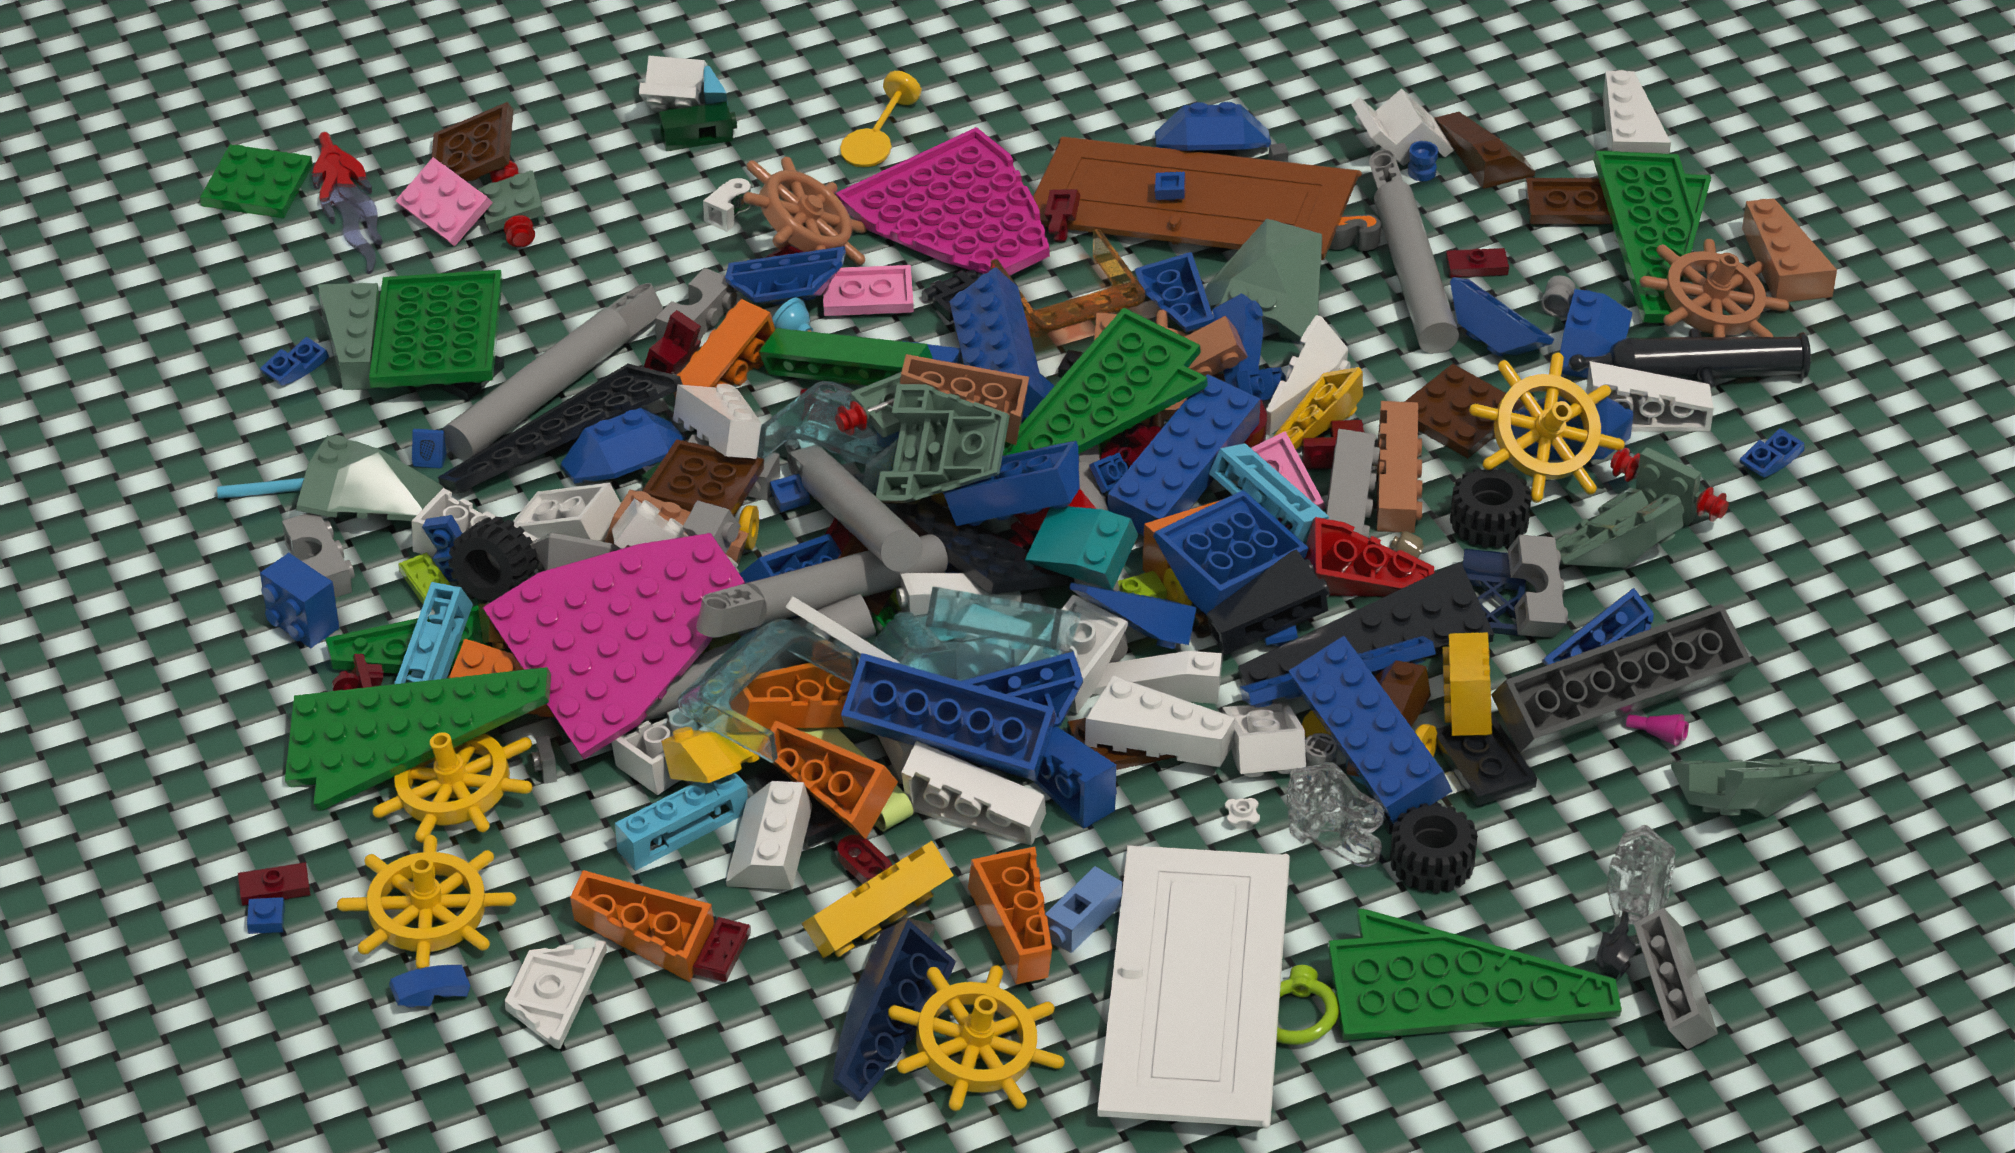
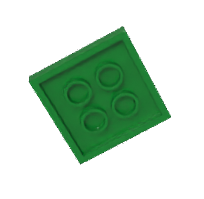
(256, 181)

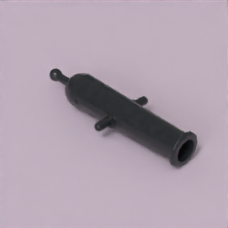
(1708, 357)

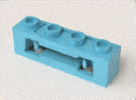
(1265, 487)
(436, 643)
(679, 819)

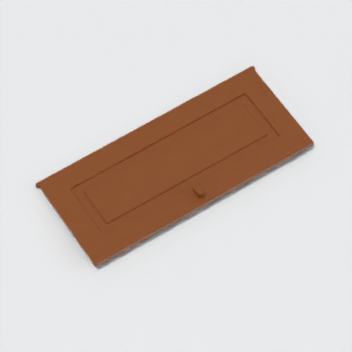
(1222, 199)

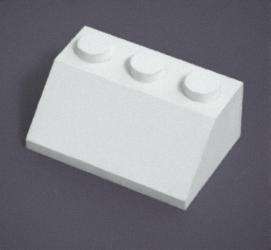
(771, 837)

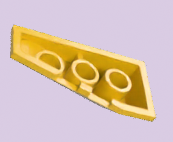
(1328, 400)
(703, 755)

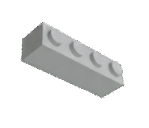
(1352, 479)
(1675, 978)

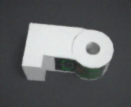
(726, 203)

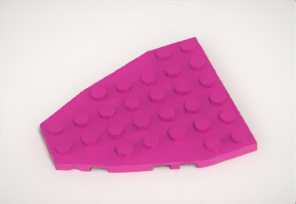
(955, 206)
(613, 630)

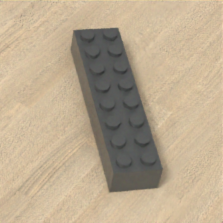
(1620, 678)

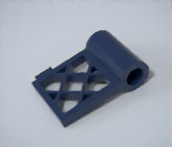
(1493, 574)

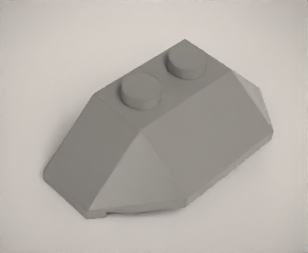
(559, 550)

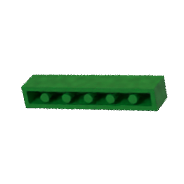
(836, 356)

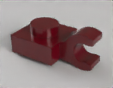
(1060, 208)

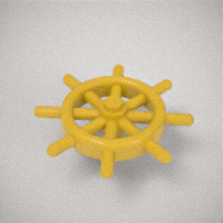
(1547, 427)
(452, 779)
(426, 902)
(976, 1037)

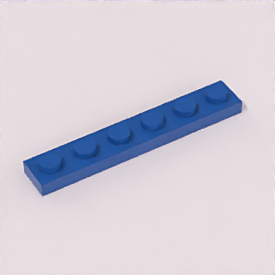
(1411, 651)

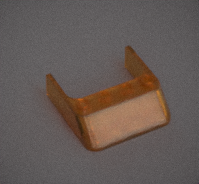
(1124, 293)

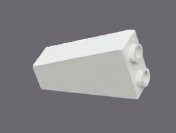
(917, 588)

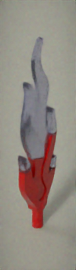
(336, 169)

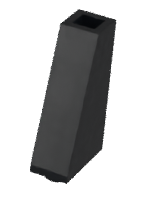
(1269, 604)

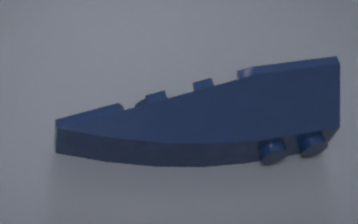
(891, 977)

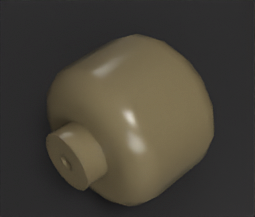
(1408, 543)

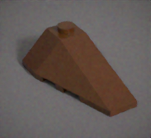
(1483, 153)
(1408, 689)

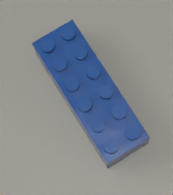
(996, 331)
(1179, 458)
(948, 716)
(1369, 729)

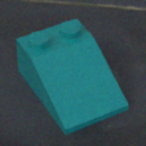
(1084, 544)

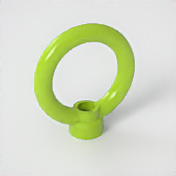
(1302, 983)

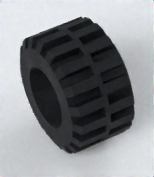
(1490, 507)
(506, 545)
(1433, 847)

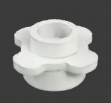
(1242, 812)

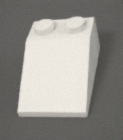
(571, 512)
(1092, 645)
(1267, 739)

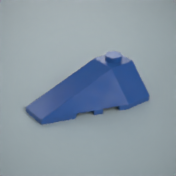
(1177, 289)
(1247, 320)
(1151, 616)

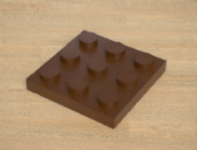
(476, 143)
(1446, 414)
(705, 475)

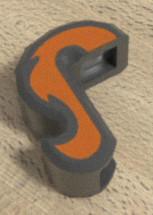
(1359, 230)

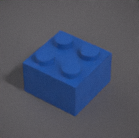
(299, 600)

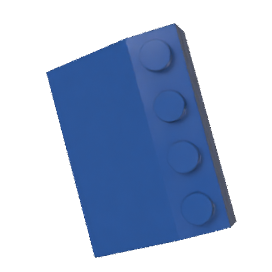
(1224, 548)

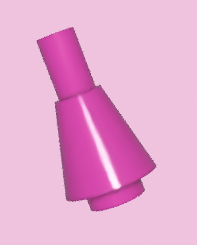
(1665, 727)

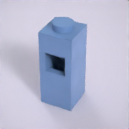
(1083, 909)

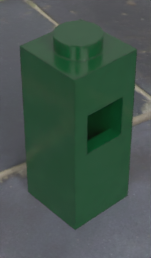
(697, 126)

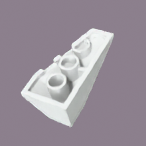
(1320, 354)
(1185, 675)

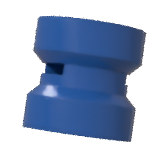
(1422, 161)

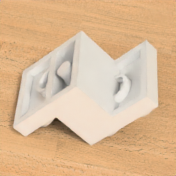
(673, 83)
(1400, 125)

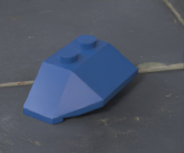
(1212, 128)
(786, 276)
(1493, 321)
(1592, 327)
(1614, 420)
(620, 446)
(1620, 620)
(1045, 681)

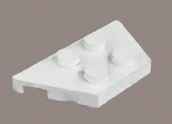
(826, 628)
(553, 988)

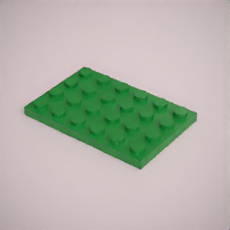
(436, 329)

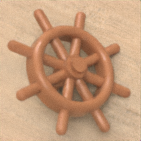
(804, 211)
(1714, 292)

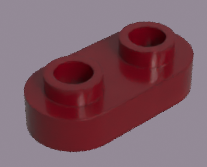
(868, 859)

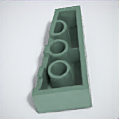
(350, 323)

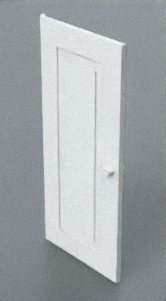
(1196, 987)

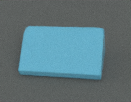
(713, 89)

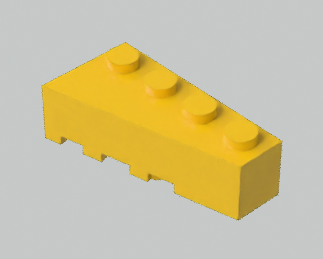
(1467, 684)
(878, 900)

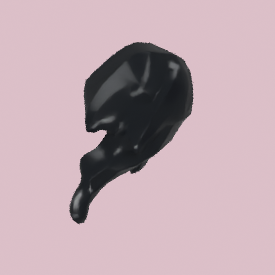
(1615, 950)

